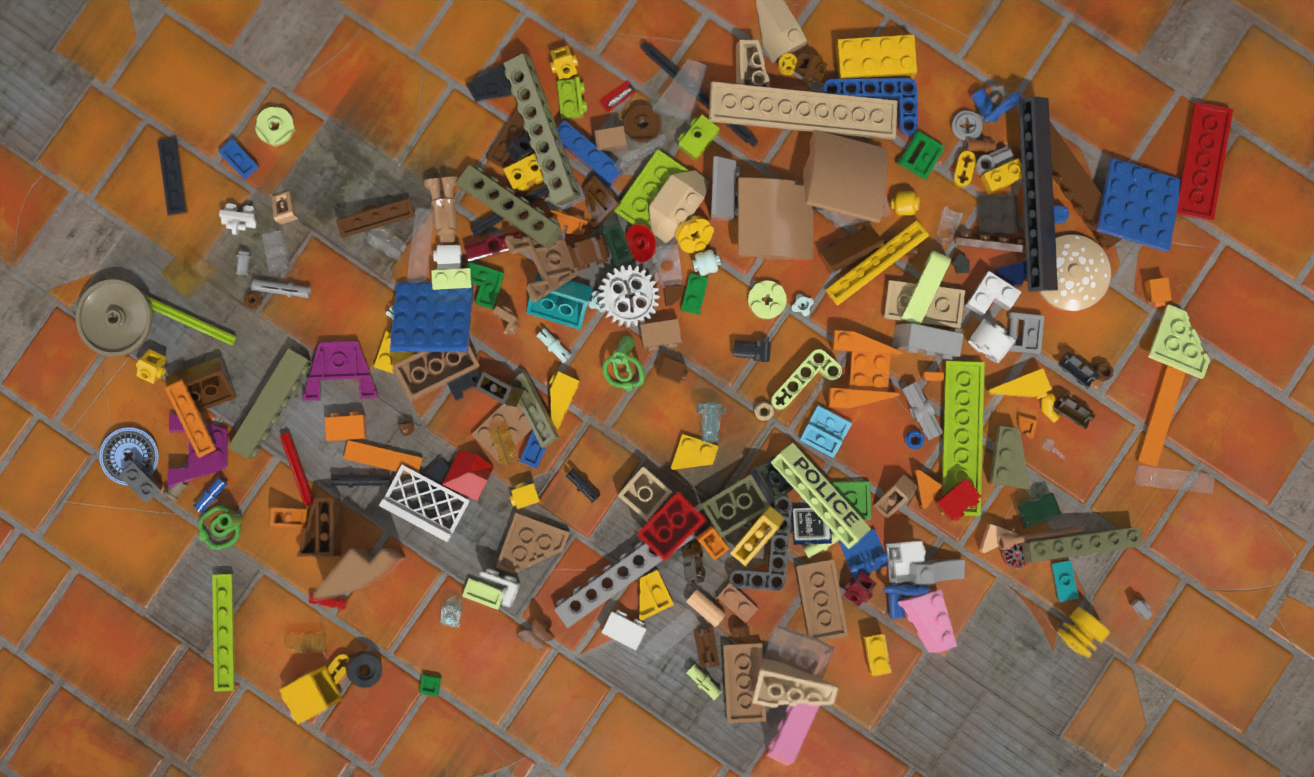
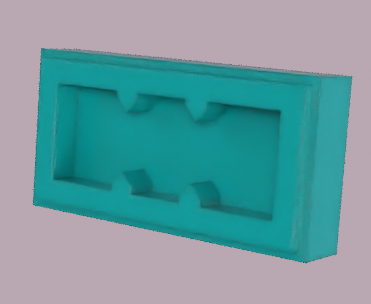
(1064, 581)

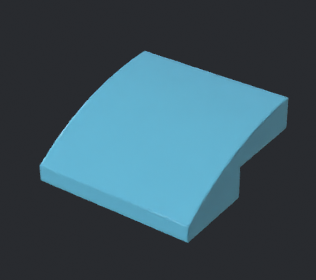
(825, 431)

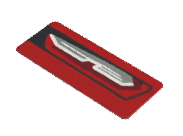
(617, 96)

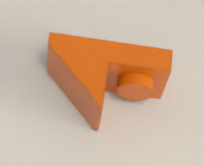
(287, 517)

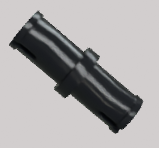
(582, 485)

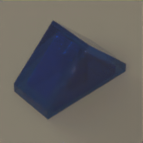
(1013, 274)

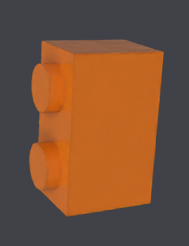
(345, 427)

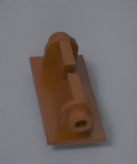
(707, 647)

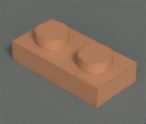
(737, 603)

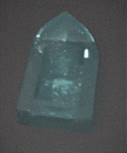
(452, 612)

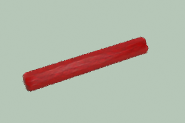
(296, 468)

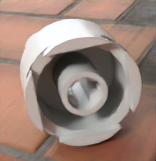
(991, 341)

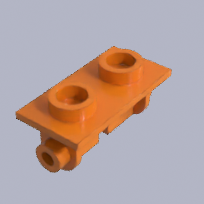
(575, 223)

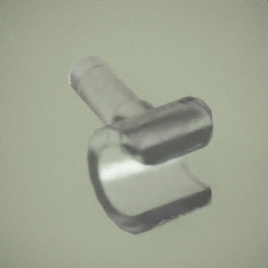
(1048, 444)

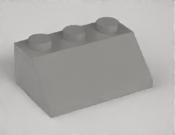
(724, 189)

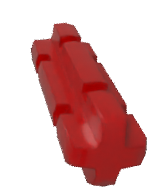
(331, 602)

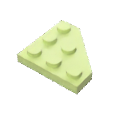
(1179, 344)

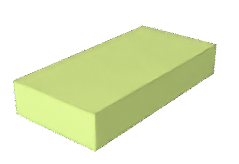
(483, 593)

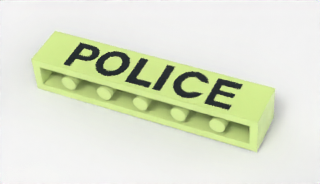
(820, 495)

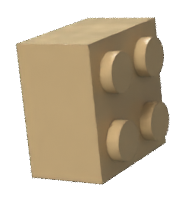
(644, 493)

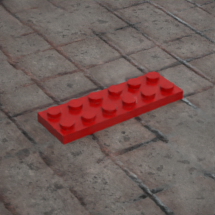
(1204, 161)

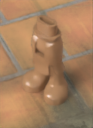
(444, 208)

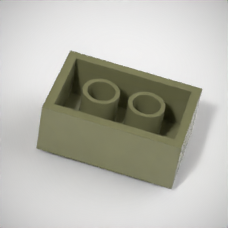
(735, 506)

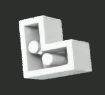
(992, 289)
(900, 558)

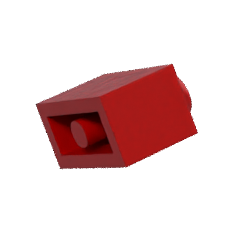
(958, 500)

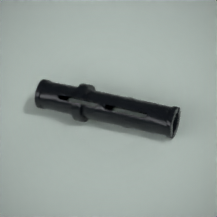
(359, 480)

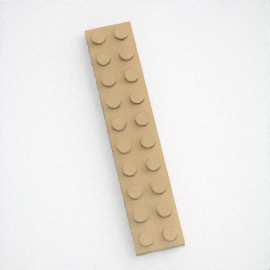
(802, 110)

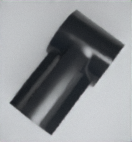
(755, 350)

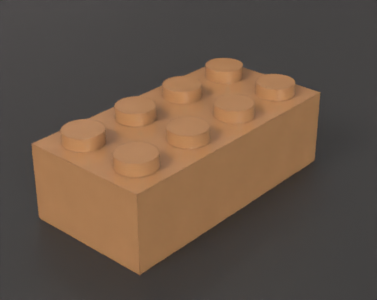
(431, 371)

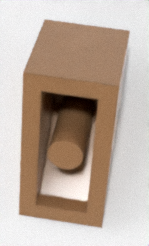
(895, 496)

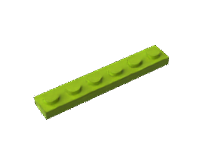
(223, 632)

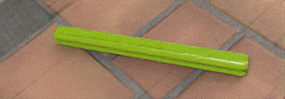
(192, 321)

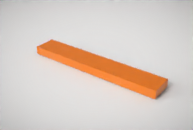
(1161, 416)

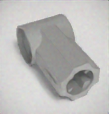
(994, 160)

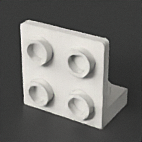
(508, 594)

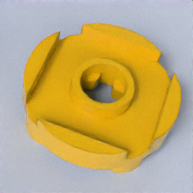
(700, 240)

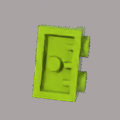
(571, 99)

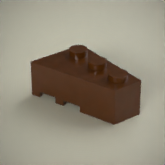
(323, 529)

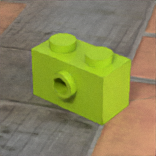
(698, 137)

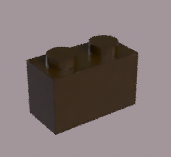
(499, 389)

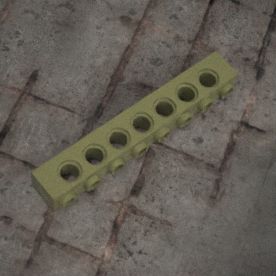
(569, 189)

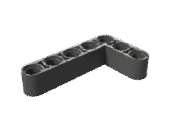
(774, 552)

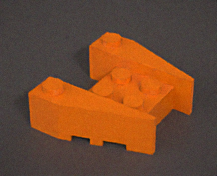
(867, 371)

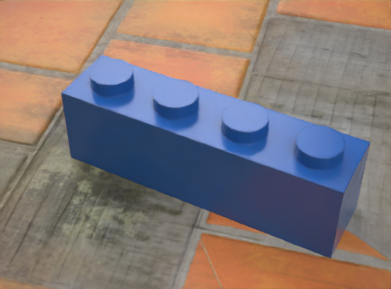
(588, 154)

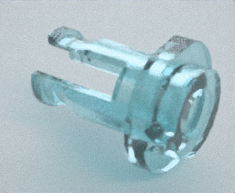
(710, 419)

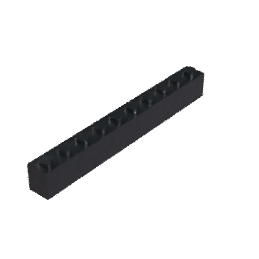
(1038, 194)

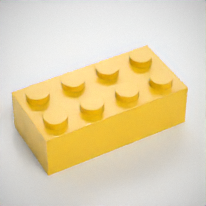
(876, 57)

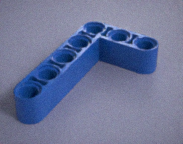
(879, 93)

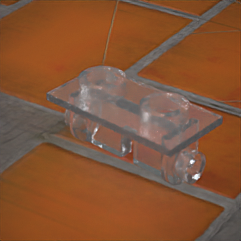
(378, 239)

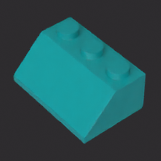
(564, 305)

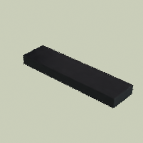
(172, 177)

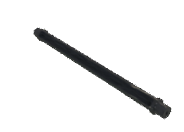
(703, 98)

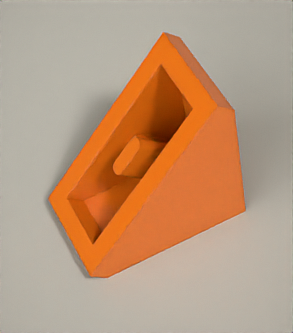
(926, 488)
(712, 543)

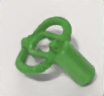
(622, 356)
(227, 520)

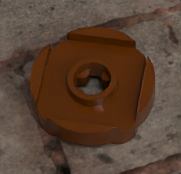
(635, 132)

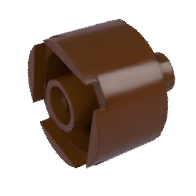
(588, 252)

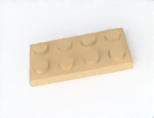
(943, 311)

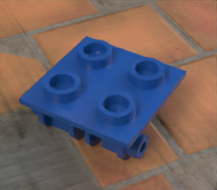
(865, 554)

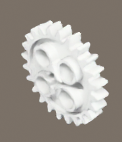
(645, 293)

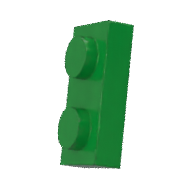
(694, 294)

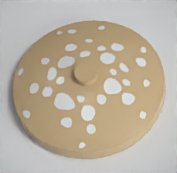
(1081, 274)

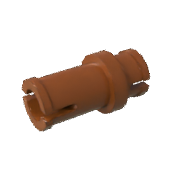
(984, 145)

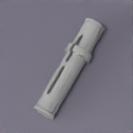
(302, 291)

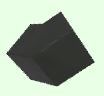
(962, 264)

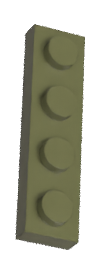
(535, 412)

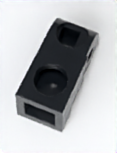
(520, 148)
(464, 384)

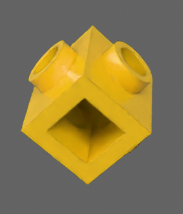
(563, 62)
(151, 366)

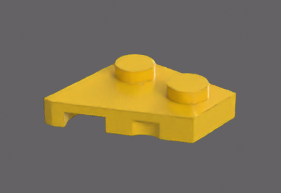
(693, 453)
(653, 595)

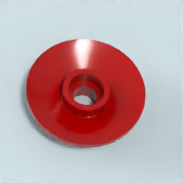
(641, 242)

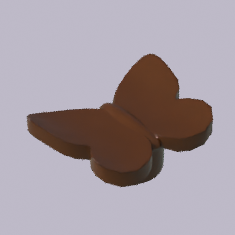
(537, 634)

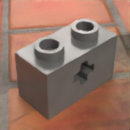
(140, 481)

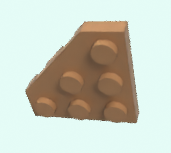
(529, 543)

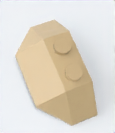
(676, 203)

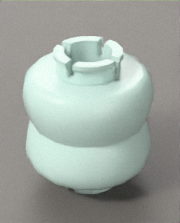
(706, 262)

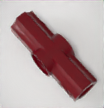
(480, 249)

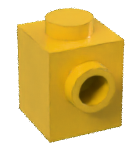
(524, 495)

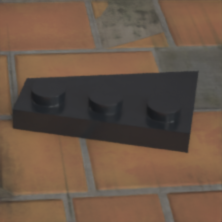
(491, 85)

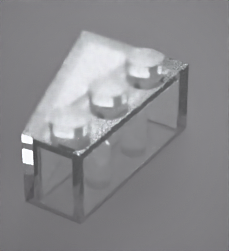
(682, 94)

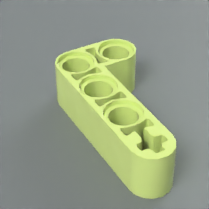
(926, 287)
(801, 382)

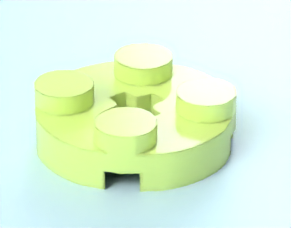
(264, 126)
(760, 291)

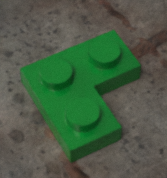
(489, 282)

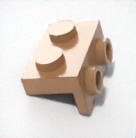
(507, 316)

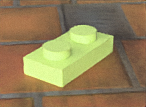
(451, 278)

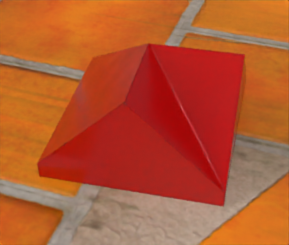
(468, 475)

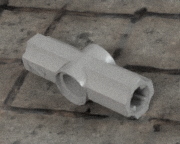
(922, 411)

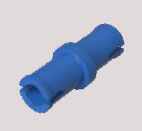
(210, 494)

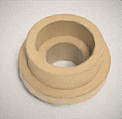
(768, 406)

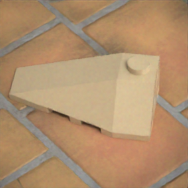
(779, 29)
(784, 685)

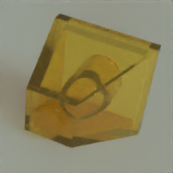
(188, 272)

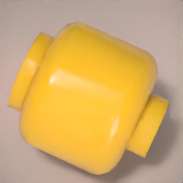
(905, 203)

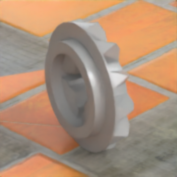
(972, 119)

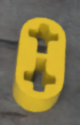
(960, 168)
(334, 667)

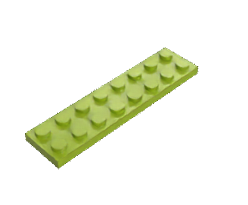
(963, 427)

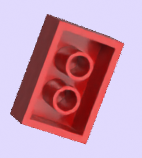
(671, 527)

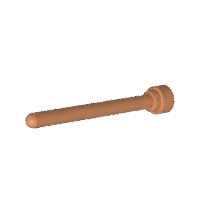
(1006, 541)

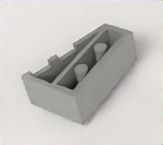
(927, 340)

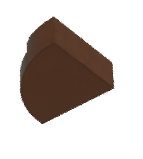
(673, 294)

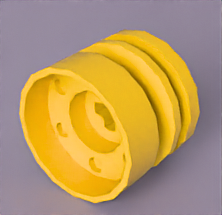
(1083, 632)

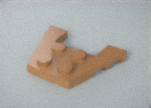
(553, 264)

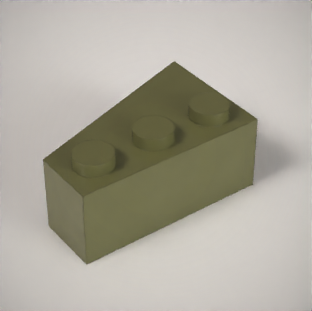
(1008, 459)

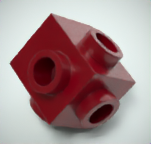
(859, 589)

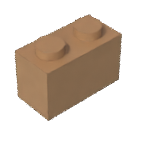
(661, 334)

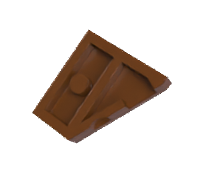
(600, 200)

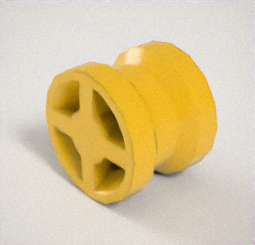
(789, 61)

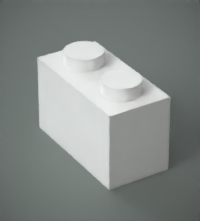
(624, 629)

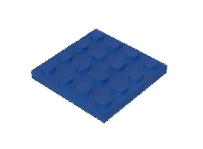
(1139, 205)
(431, 318)

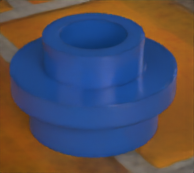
(919, 435)

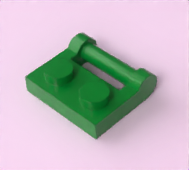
(926, 159)

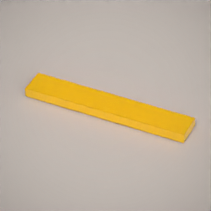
(877, 262)

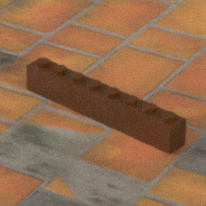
(1078, 186)

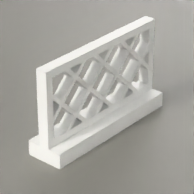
(417, 518)

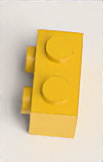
(524, 173)

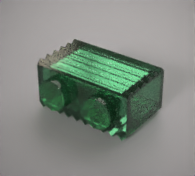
(618, 245)
(1038, 509)

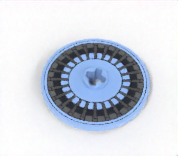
(127, 440)

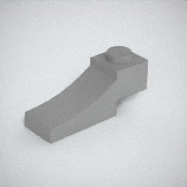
(937, 570)

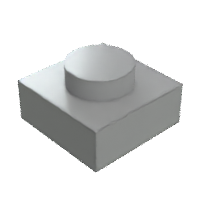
(1141, 608)

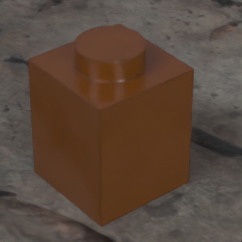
(673, 370)

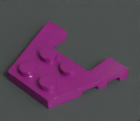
(339, 362)
(204, 465)

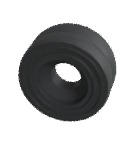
(371, 677)

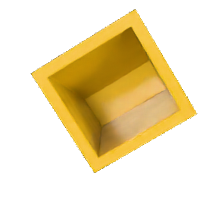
(311, 695)

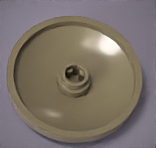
(114, 317)

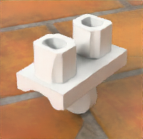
(237, 220)

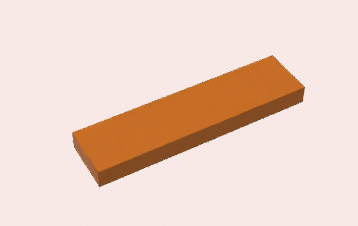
(190, 418)
(381, 457)

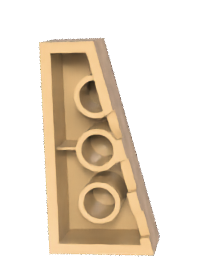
(750, 64)

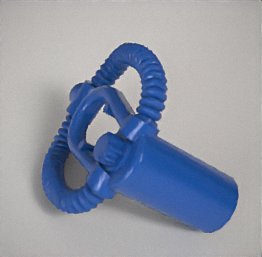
(988, 108)
(896, 593)

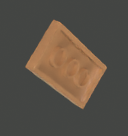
(822, 600)
(741, 674)

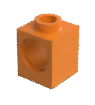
(1158, 291)

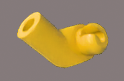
(1047, 407)

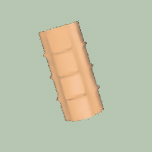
(706, 608)

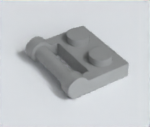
(1031, 333)

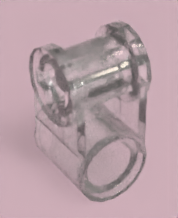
(948, 222)

